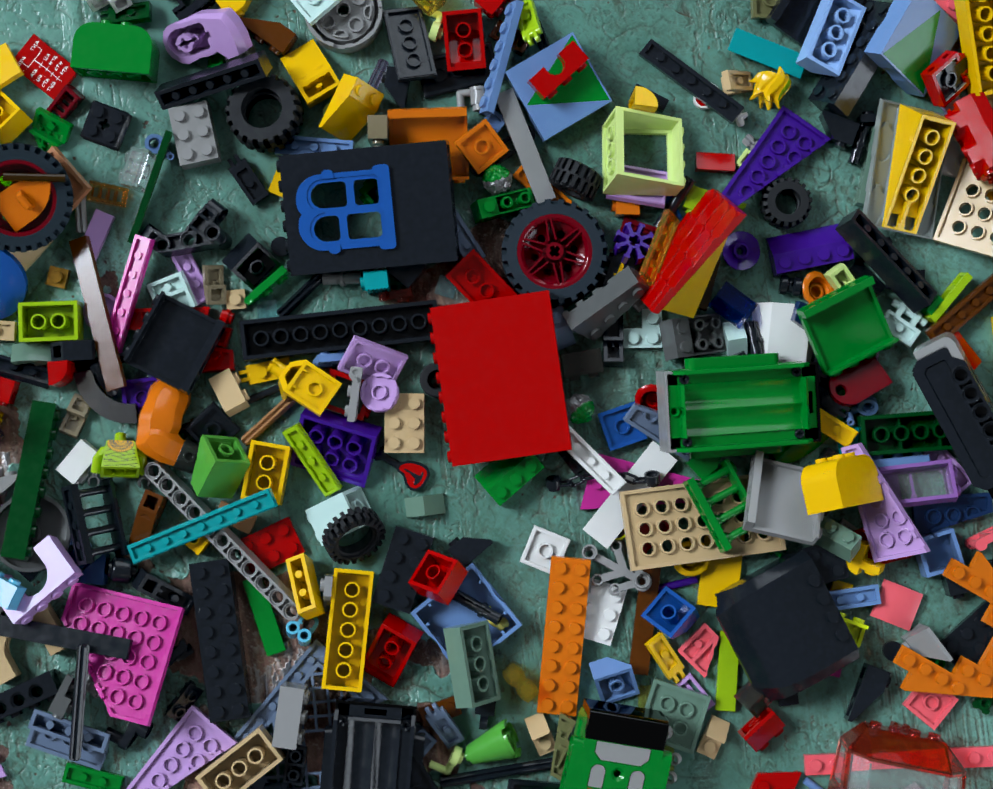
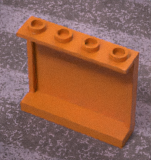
(432, 124)

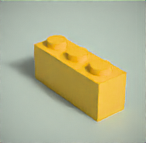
(305, 586)

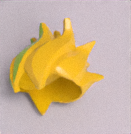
(770, 87)

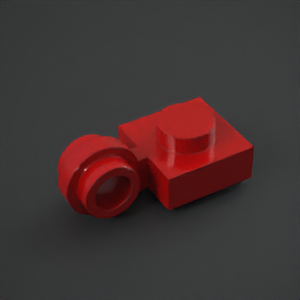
(226, 316)

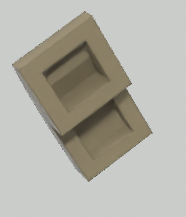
(214, 284)
(75, 418)

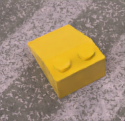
(350, 107)
(12, 120)

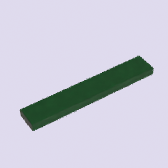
(150, 185)

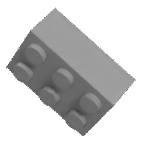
(195, 135)
(291, 715)

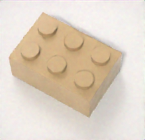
(405, 425)

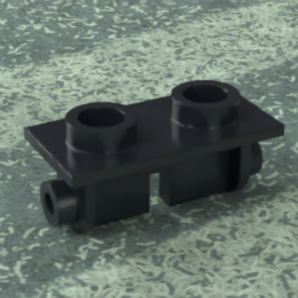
(181, 704)

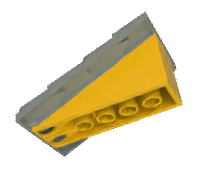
(906, 168)

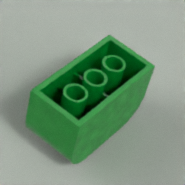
(115, 52)

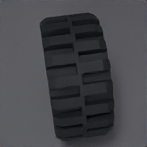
(279, 132)

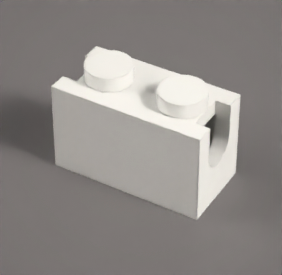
(78, 462)

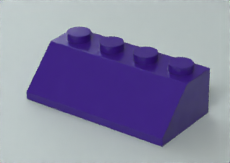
(807, 250)

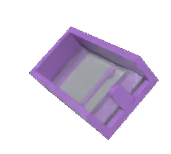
(923, 482)

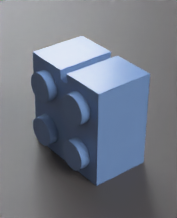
(943, 547)

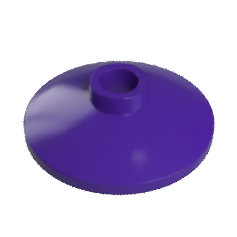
(749, 247)

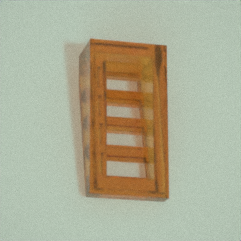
(106, 201)

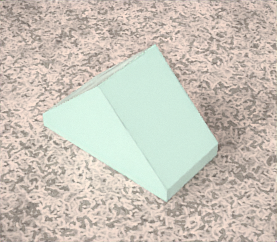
(734, 339)

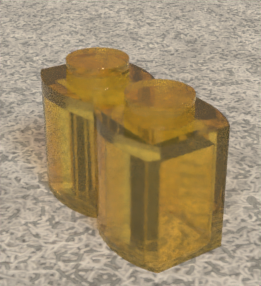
(524, 685)

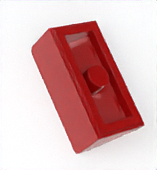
(715, 162)

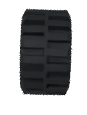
(575, 179)
(800, 196)

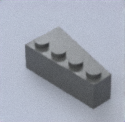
(606, 304)

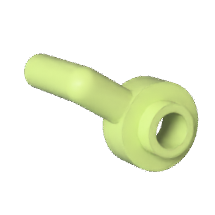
(436, 31)
(455, 757)

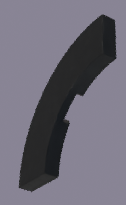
(102, 403)

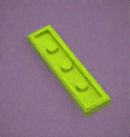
(312, 459)
(726, 675)

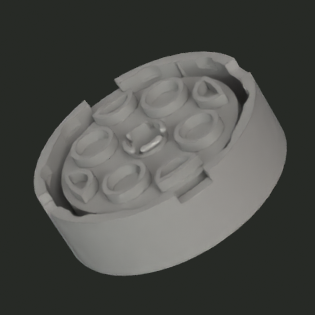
(351, 31)

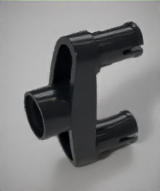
(132, 731)

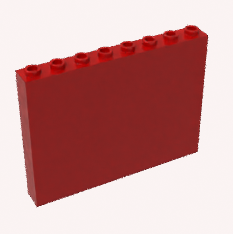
(500, 378)

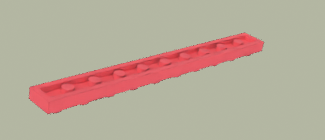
(968, 756)

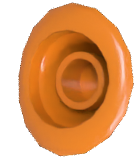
(815, 286)

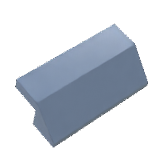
(53, 737)

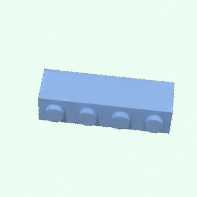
(830, 36)

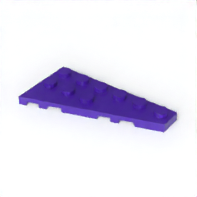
(778, 150)

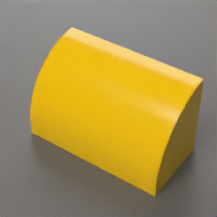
(643, 100)

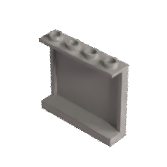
(777, 502)

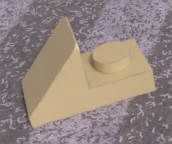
(736, 82)
(540, 733)
(713, 737)

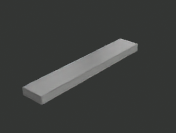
(525, 146)

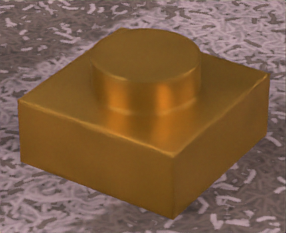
(58, 277)

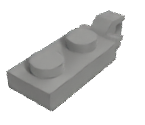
(353, 392)

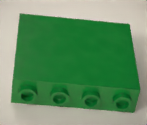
(846, 326)

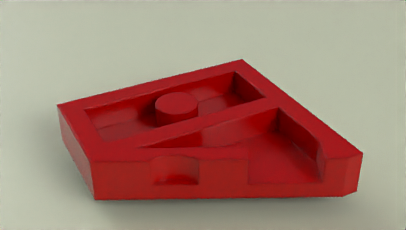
(776, 780)

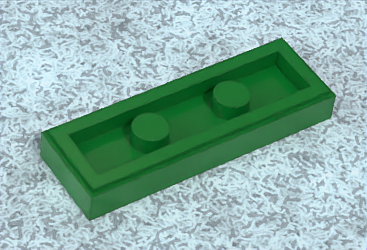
(91, 778)

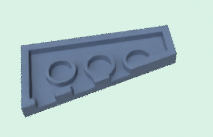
(646, 421)

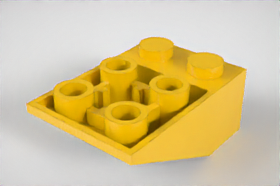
(311, 73)

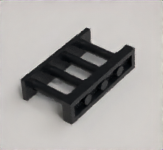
(77, 525)

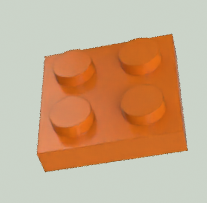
(481, 146)

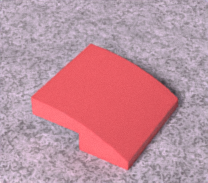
(897, 605)

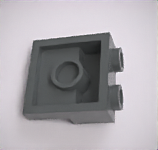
(63, 701)

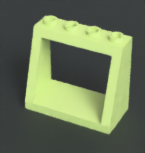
(636, 122)

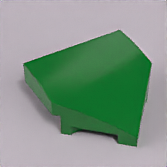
(50, 129)

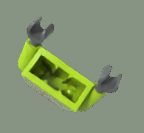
(119, 459)

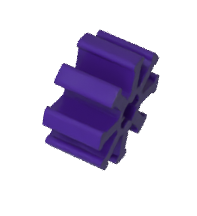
(625, 239)

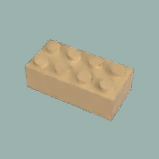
(242, 763)

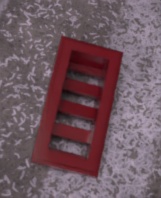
(78, 98)

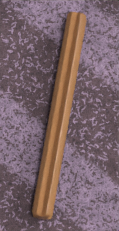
(270, 418)

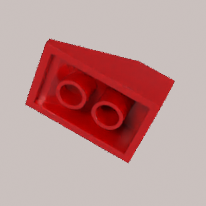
(464, 39)
(391, 649)

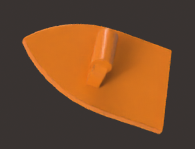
(24, 202)

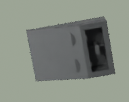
(692, 336)

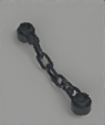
(554, 482)

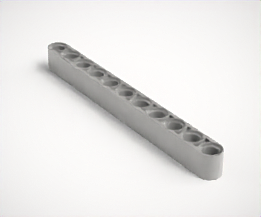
(233, 543)

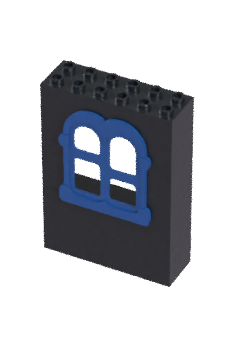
(413, 207)

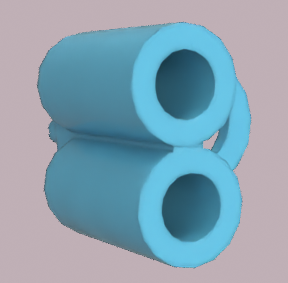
(303, 635)

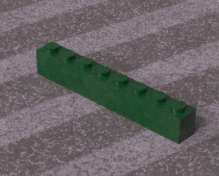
(30, 481)

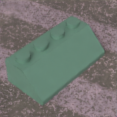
(472, 664)

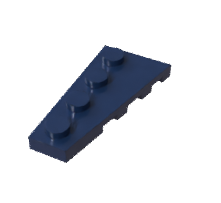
(941, 515)

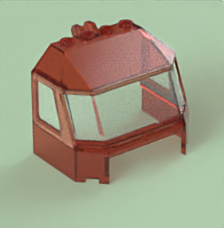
(894, 759)

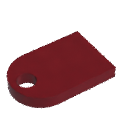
(859, 382)

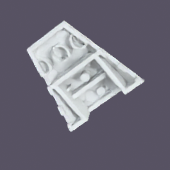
(780, 333)

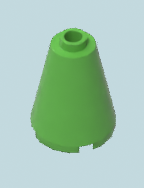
(494, 745)

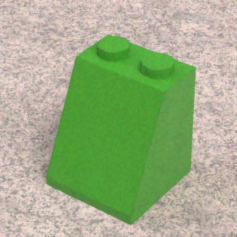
(219, 466)

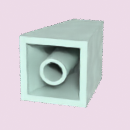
(323, 512)

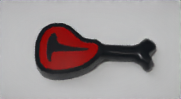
(413, 472)

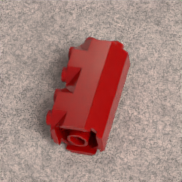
(975, 133)

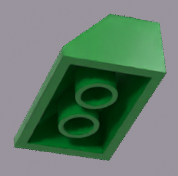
(507, 476)

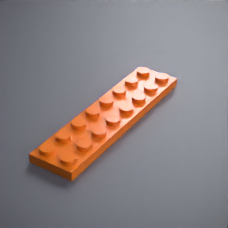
(563, 635)

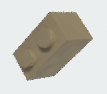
(378, 130)

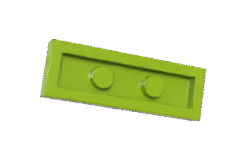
(950, 295)

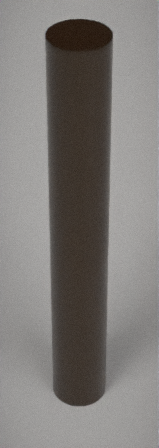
(35, 177)

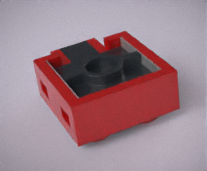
(946, 77)

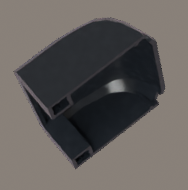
(785, 627)

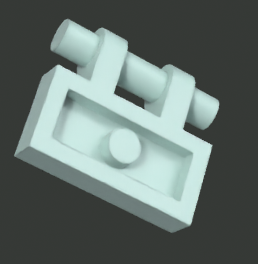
(901, 328)

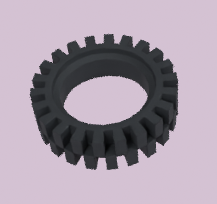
(344, 524)

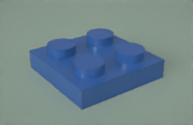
(616, 430)

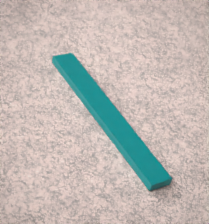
(202, 525)

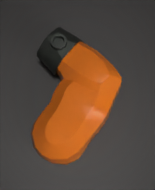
(160, 428)

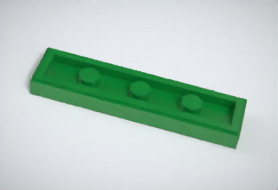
(265, 620)

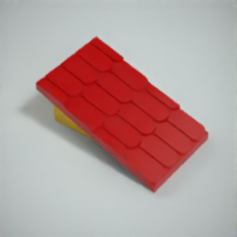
(693, 255)

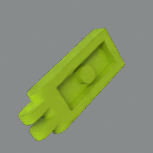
(529, 23)

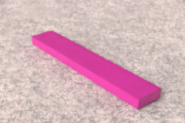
(130, 287)

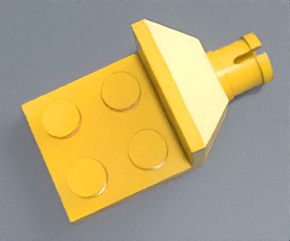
(305, 384)

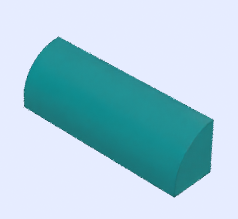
(765, 52)

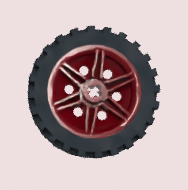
(579, 230)

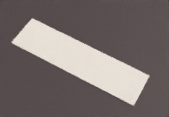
(608, 520)

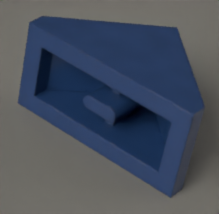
(96, 572)

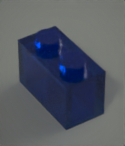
(732, 305)

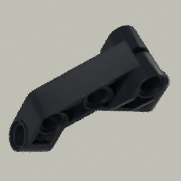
(202, 228)

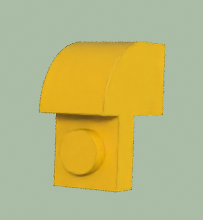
(862, 562)

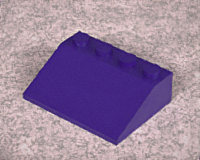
(343, 444)

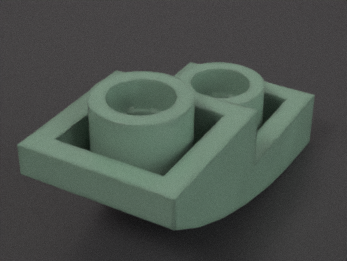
(33, 353)

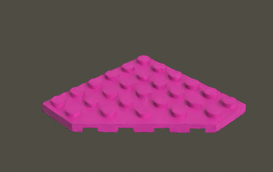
(131, 685)

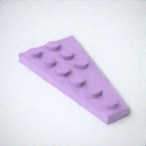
(887, 523)

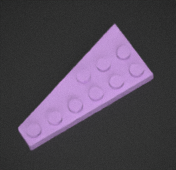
(183, 751)

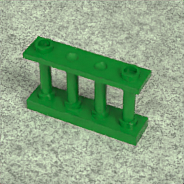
(704, 505)

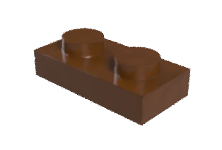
(449, 705)

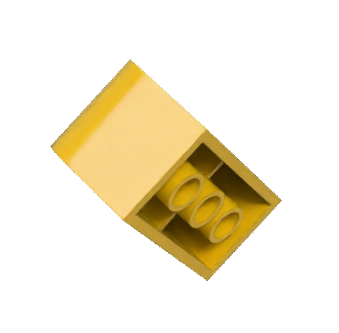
(840, 483)

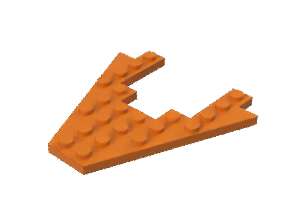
(966, 677)

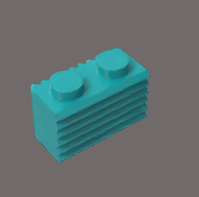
(375, 281)

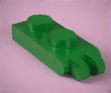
(266, 286)

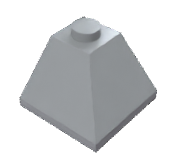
(924, 642)

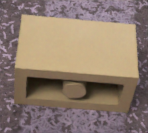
(229, 392)

